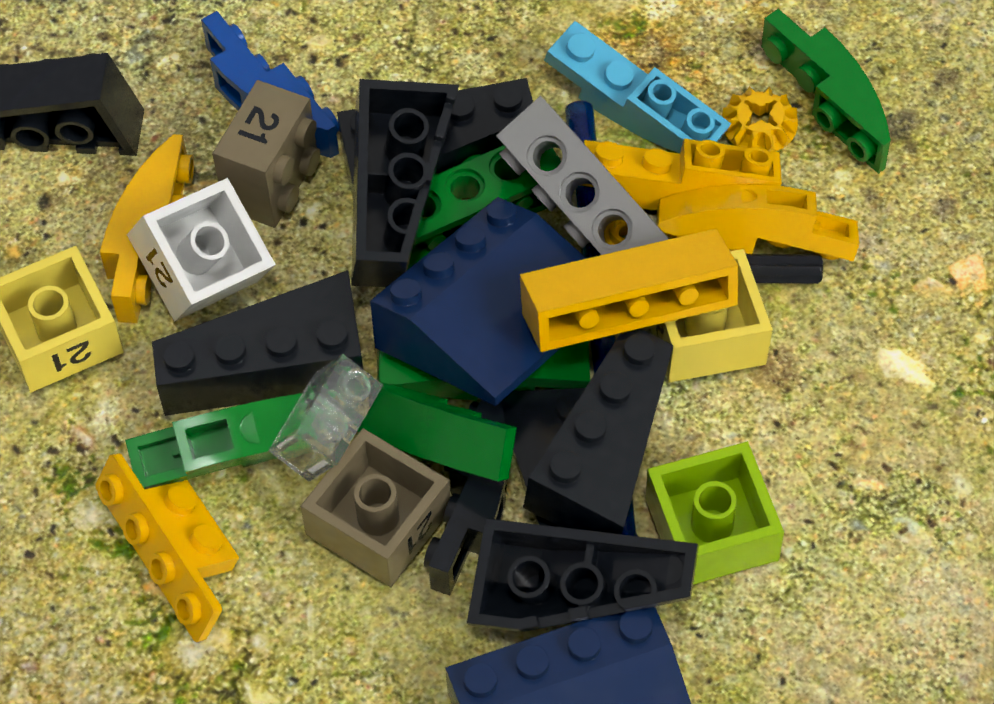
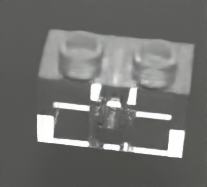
(326, 418)

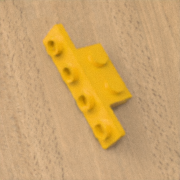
(172, 539)

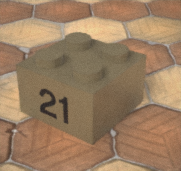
(268, 151)
(376, 507)

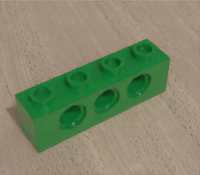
(483, 181)

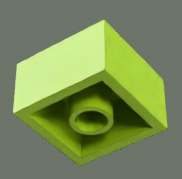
(718, 505)

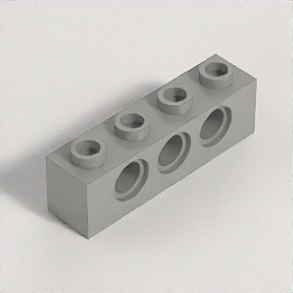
(541, 129)

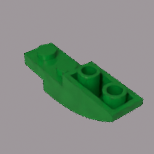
(842, 92)
(209, 442)

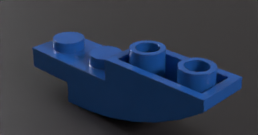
(238, 69)

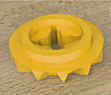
(772, 135)

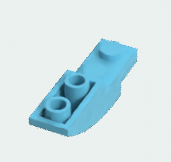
(624, 93)

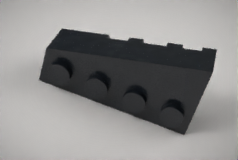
(69, 103)
(473, 127)
(395, 162)
(258, 349)
(599, 449)

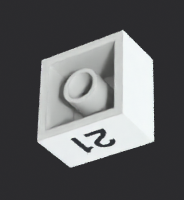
(200, 249)

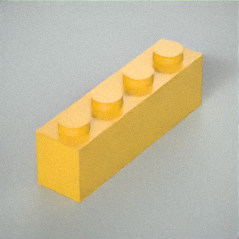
(629, 289)

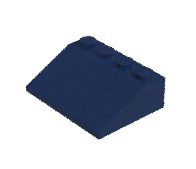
(463, 306)
(588, 662)

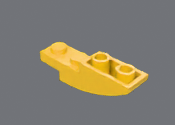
(700, 164)
(152, 187)
(760, 211)

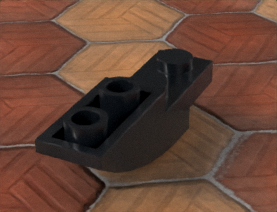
(468, 507)

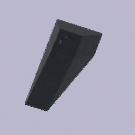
(562, 575)

